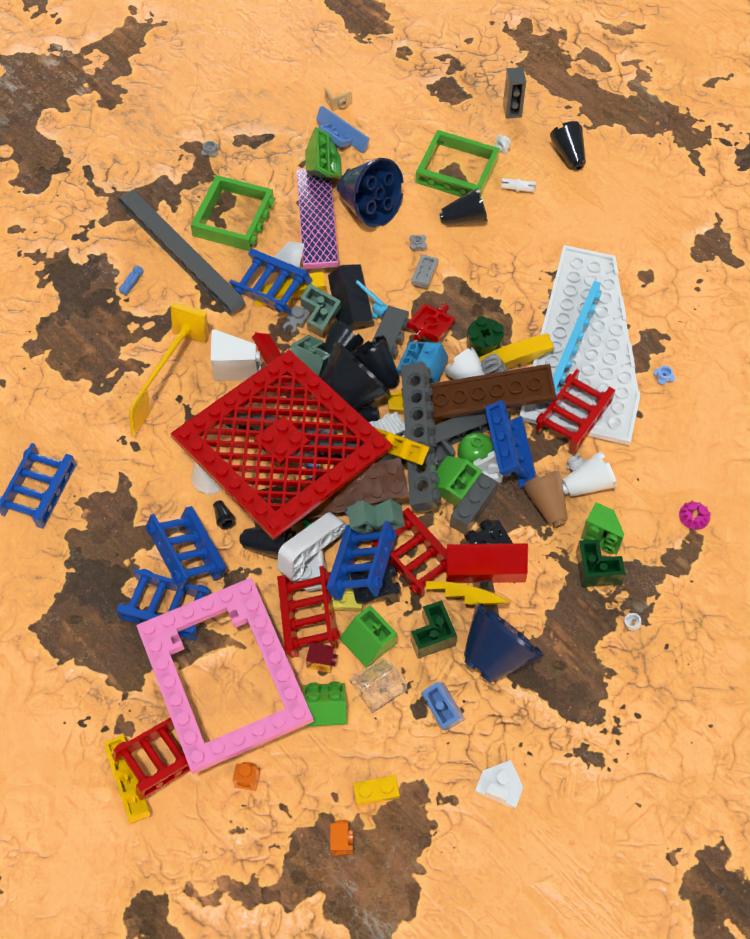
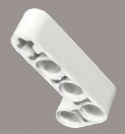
(307, 543)

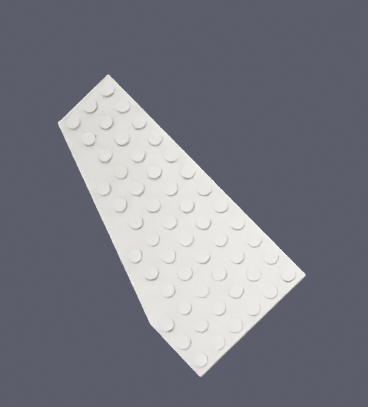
(605, 351)

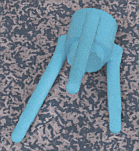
(379, 307)

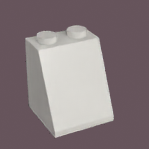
(233, 357)

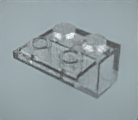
(379, 684)

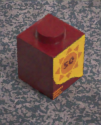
(321, 657)

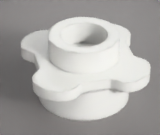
(503, 143)
(574, 462)

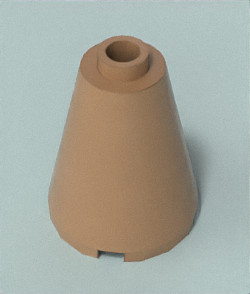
(548, 497)

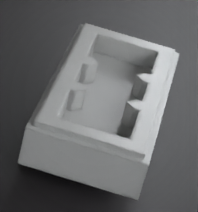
(424, 271)

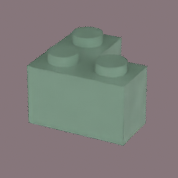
(323, 307)
(310, 352)
(370, 518)

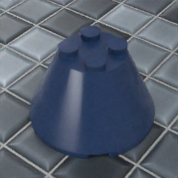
(373, 191)
(497, 646)

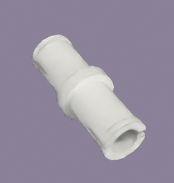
(518, 185)

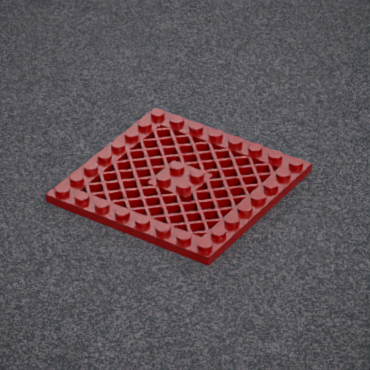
(281, 443)

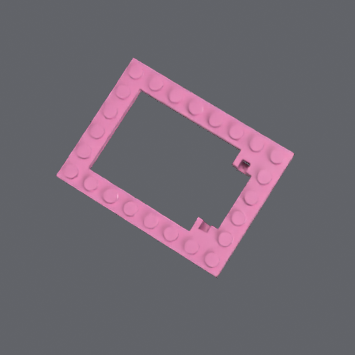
(244, 607)

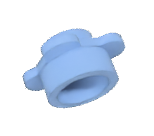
(664, 370)

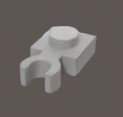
(297, 318)

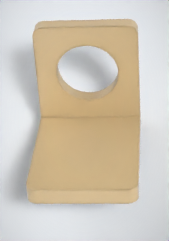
(338, 101)

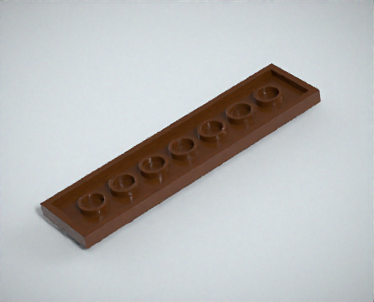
(475, 393)
(374, 485)

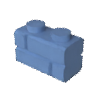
(443, 705)

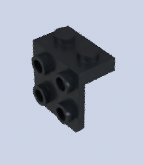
(488, 533)
(389, 588)

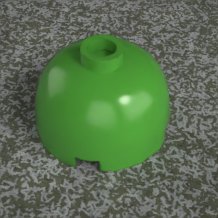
(475, 446)

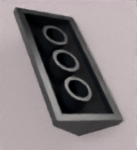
(354, 301)

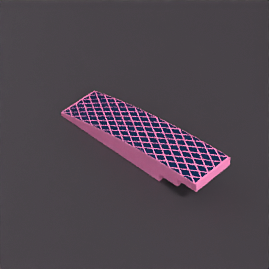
(317, 221)

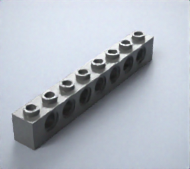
(412, 375)

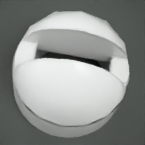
(629, 621)

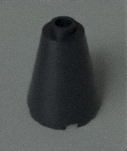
(570, 144)
(465, 210)
(342, 333)
(378, 360)
(259, 541)

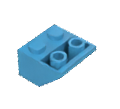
(430, 353)

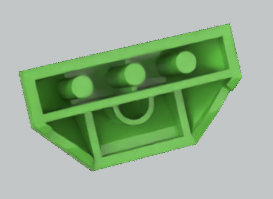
(322, 156)

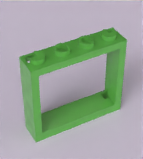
(450, 184)
(244, 242)

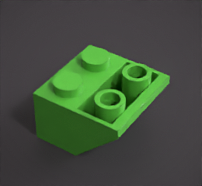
(456, 478)
(605, 526)
(369, 636)
(326, 703)

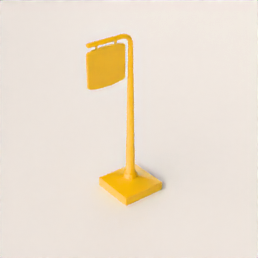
(185, 323)

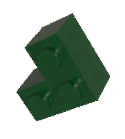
(597, 569)
(437, 633)

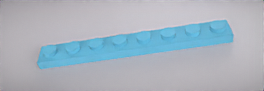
(576, 335)

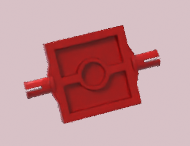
(431, 322)

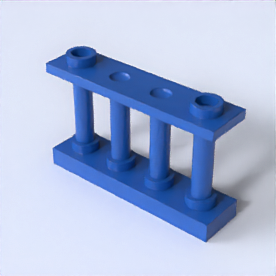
(272, 265)
(510, 443)
(49, 497)
(197, 535)
(348, 551)
(132, 614)

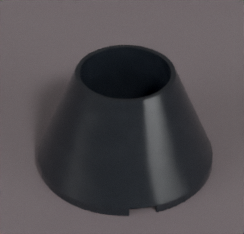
(352, 379)

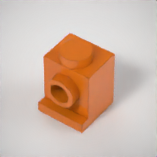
(246, 776)
(341, 838)

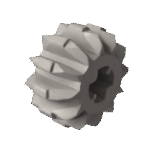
(493, 364)

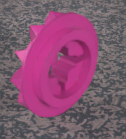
(686, 515)

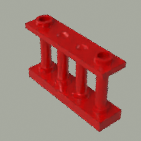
(585, 425)
(433, 547)
(289, 605)
(165, 773)

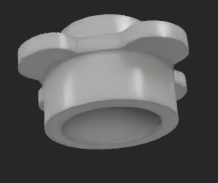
(210, 149)
(418, 242)

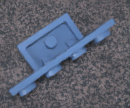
(340, 131)

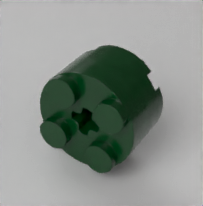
(485, 335)

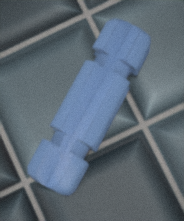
(131, 279)

